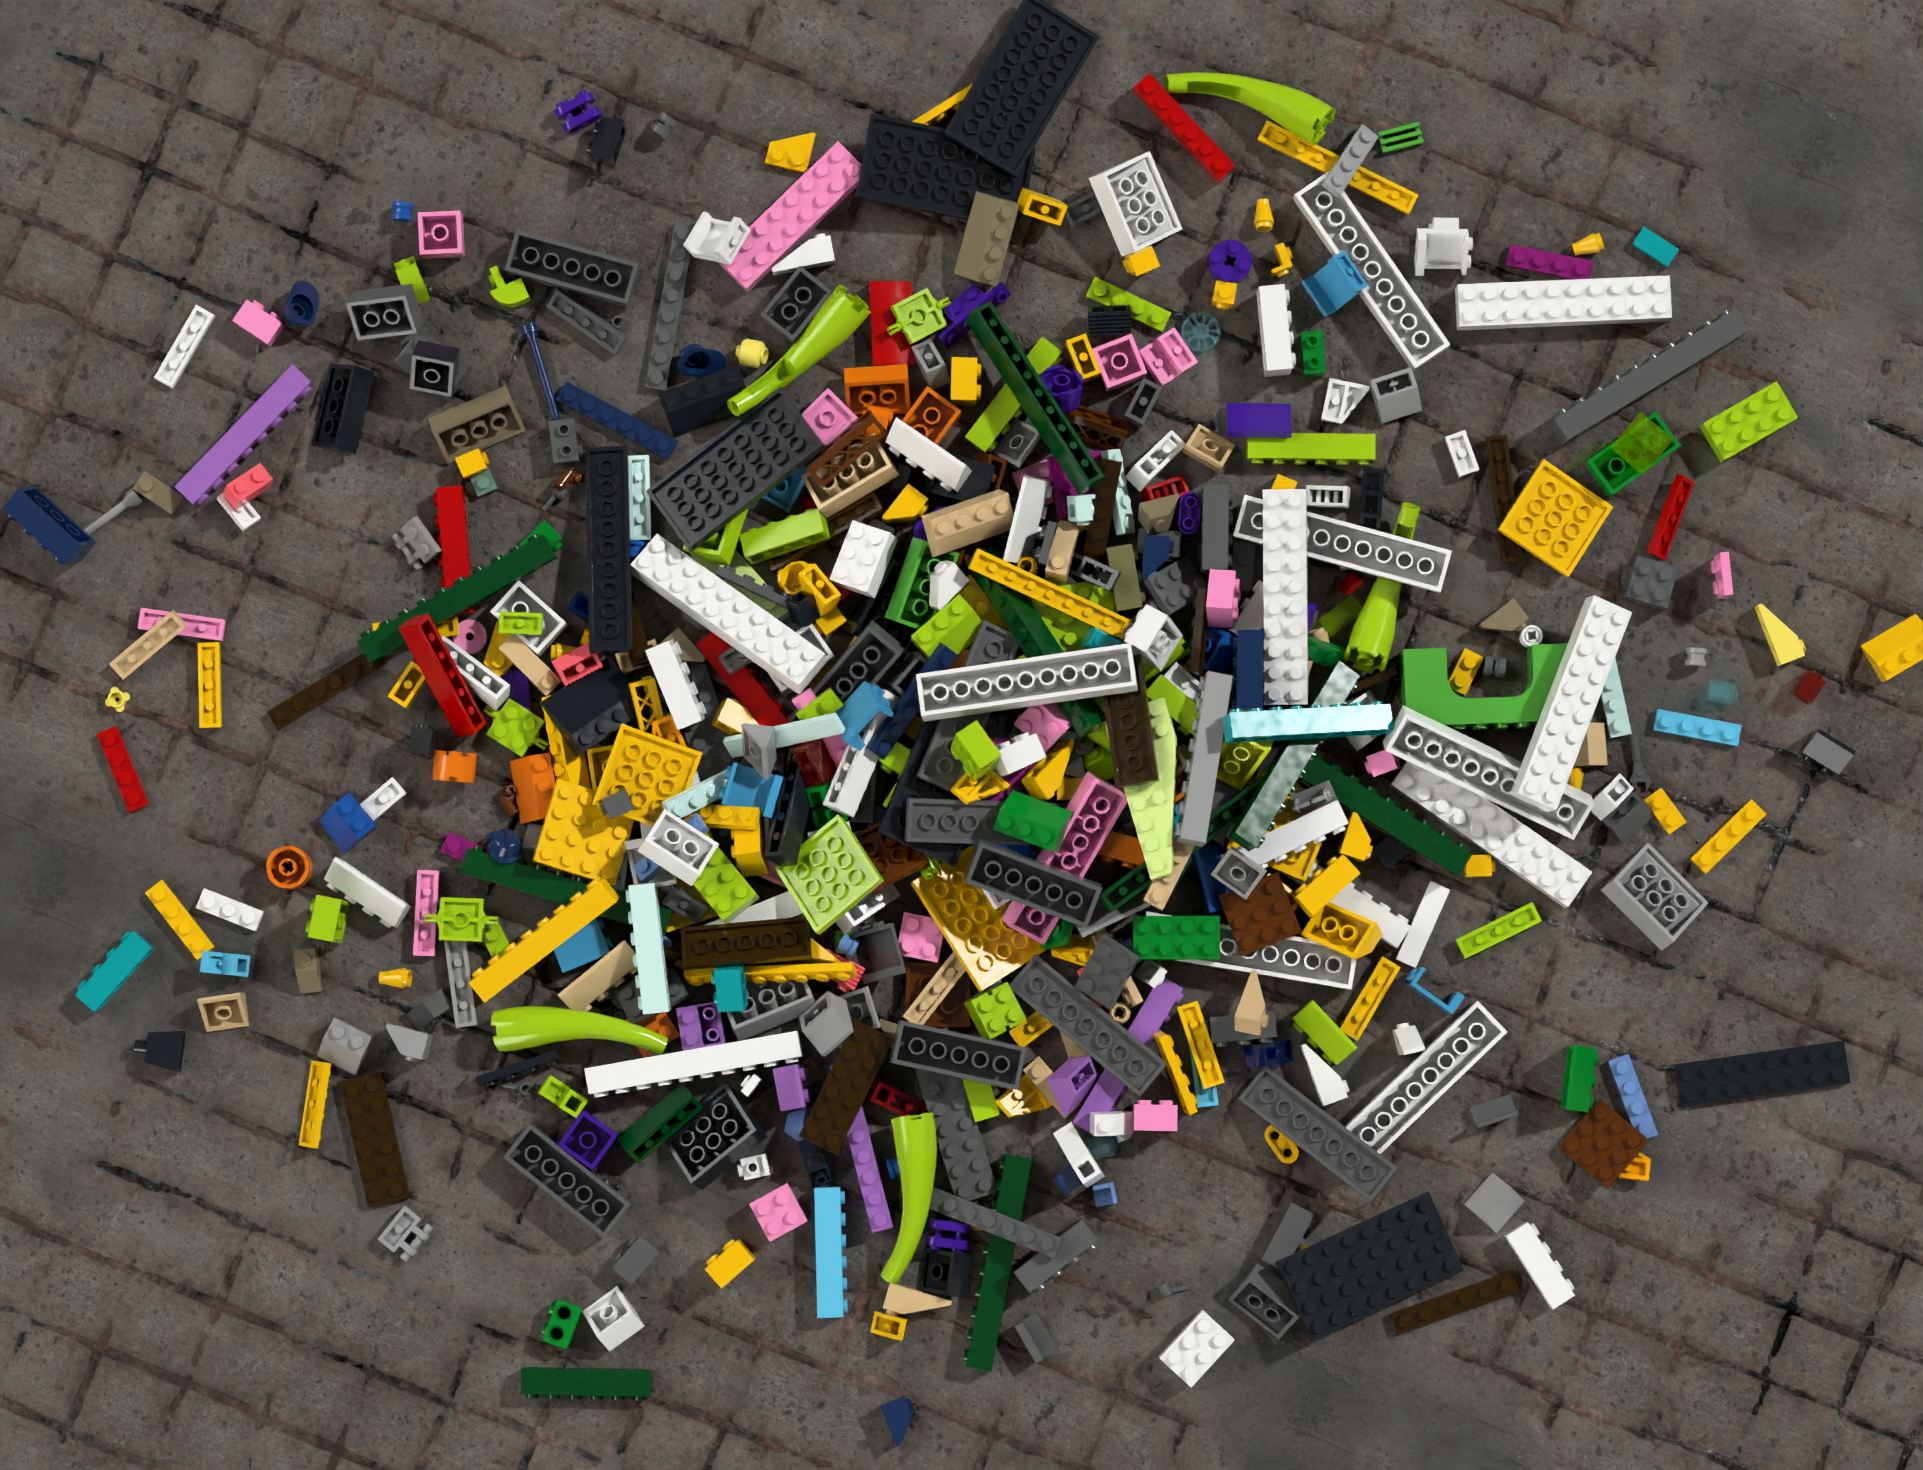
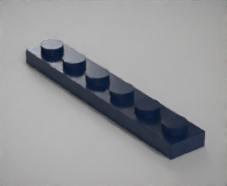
(617, 420)
(908, 705)

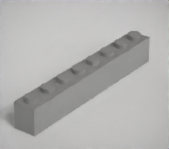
(1204, 759)

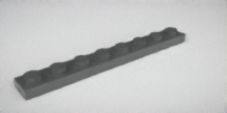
(669, 309)
(995, 1223)

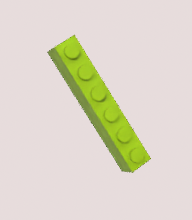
(1005, 406)
(1313, 447)

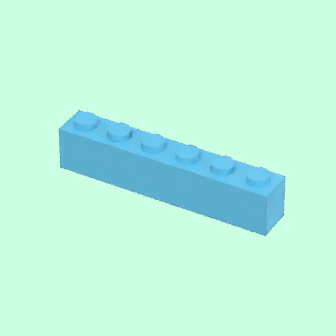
(829, 1252)

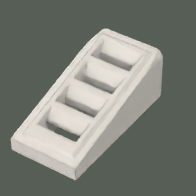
(1345, 499)

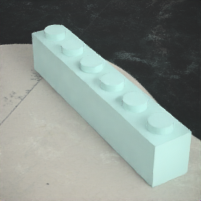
(649, 948)

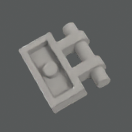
(421, 541)
(400, 1228)

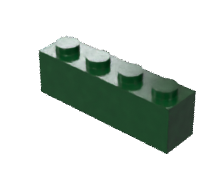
(660, 1123)

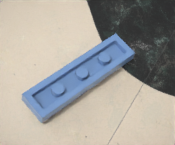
(647, 869)
(1632, 1095)

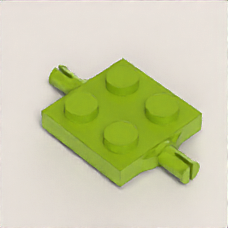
(918, 316)
(516, 727)
(461, 919)

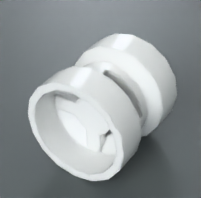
(1530, 636)

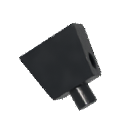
(163, 1049)

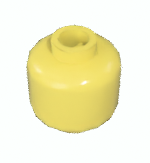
(752, 353)

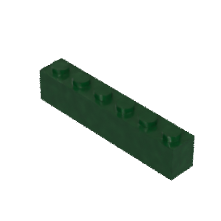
(586, 1381)

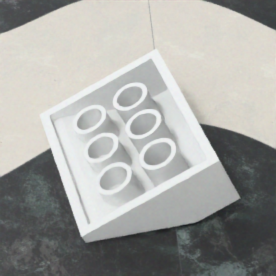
(1135, 204)
(1026, 518)

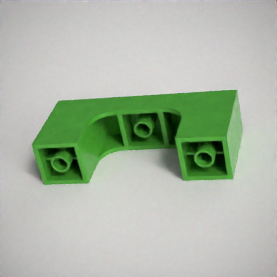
(1428, 691)

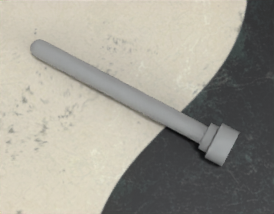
(129, 500)

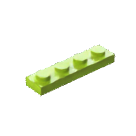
(1141, 310)
(1498, 930)

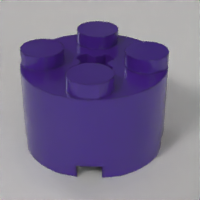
(1234, 252)
(1064, 386)

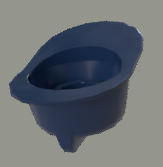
(302, 304)
(699, 361)
(504, 845)

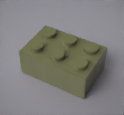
(1126, 590)

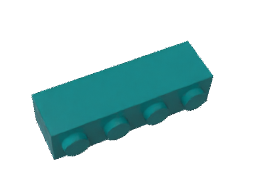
(114, 971)

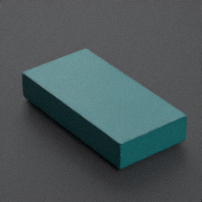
(1655, 247)

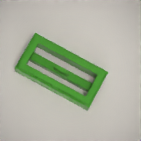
(1418, 133)

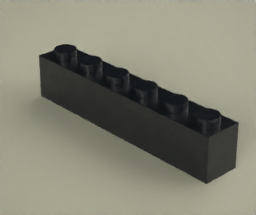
(789, 816)

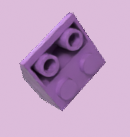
(700, 1026)
(1073, 1082)
(790, 1087)

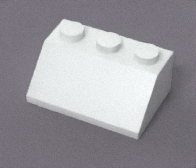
(678, 847)

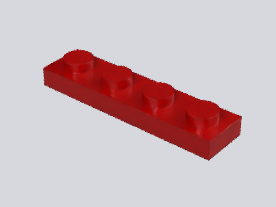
(1670, 517)
(123, 769)

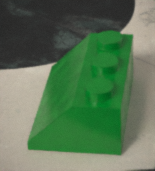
(1033, 821)
(1579, 1078)

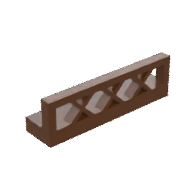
(1105, 424)
(841, 441)

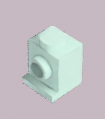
(1080, 508)

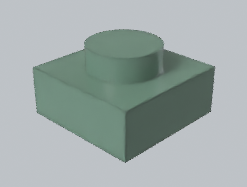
(483, 483)

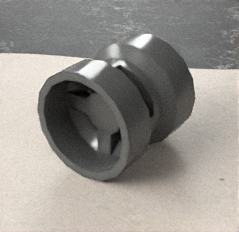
(663, 126)
(1498, 668)

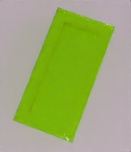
(1341, 615)

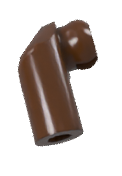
(569, 477)
(507, 798)

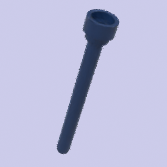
(530, 333)

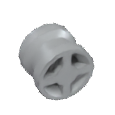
(1695, 657)

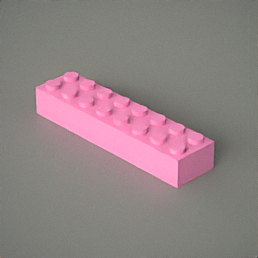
(794, 215)
(1095, 811)

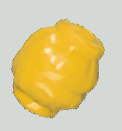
(788, 577)

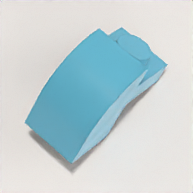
(225, 963)

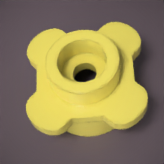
(111, 700)

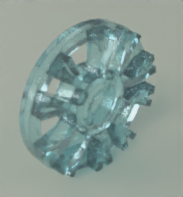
(1200, 331)

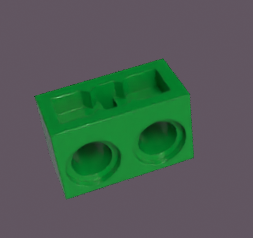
(1312, 354)
(566, 1325)

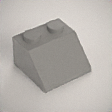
(410, 1042)
(345, 1045)

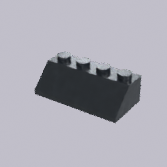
(701, 400)
(343, 408)

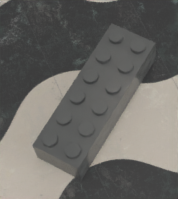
(572, 268)
(862, 661)
(1033, 883)
(957, 1055)
(567, 1180)

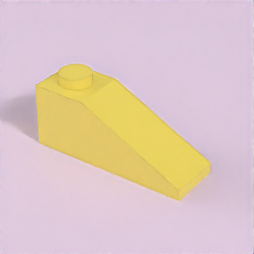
(1782, 641)

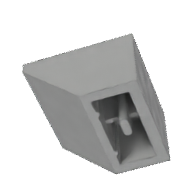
(1396, 395)
(826, 1022)

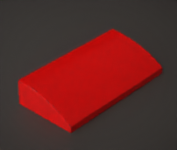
(888, 348)

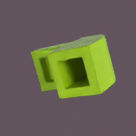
(409, 273)
(508, 294)
(563, 1096)

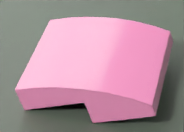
(1167, 357)

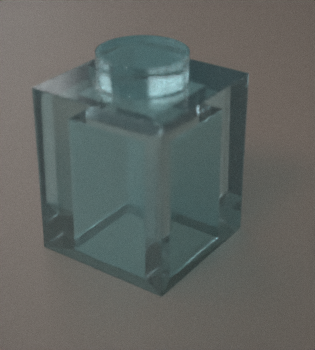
(1721, 692)
(1101, 1146)

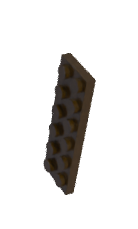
(1131, 734)
(746, 943)
(846, 1087)
(375, 1139)

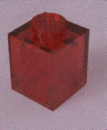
(1808, 686)

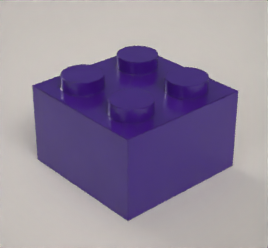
(588, 1139)

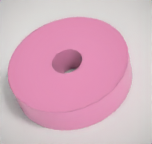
(479, 640)

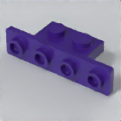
(962, 307)

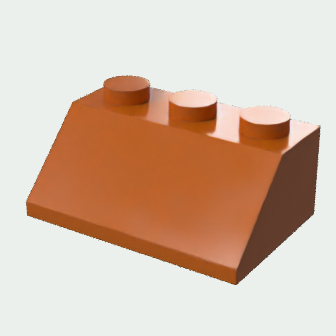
(877, 386)
(534, 786)

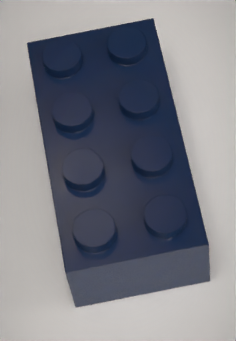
(49, 525)
(1248, 670)

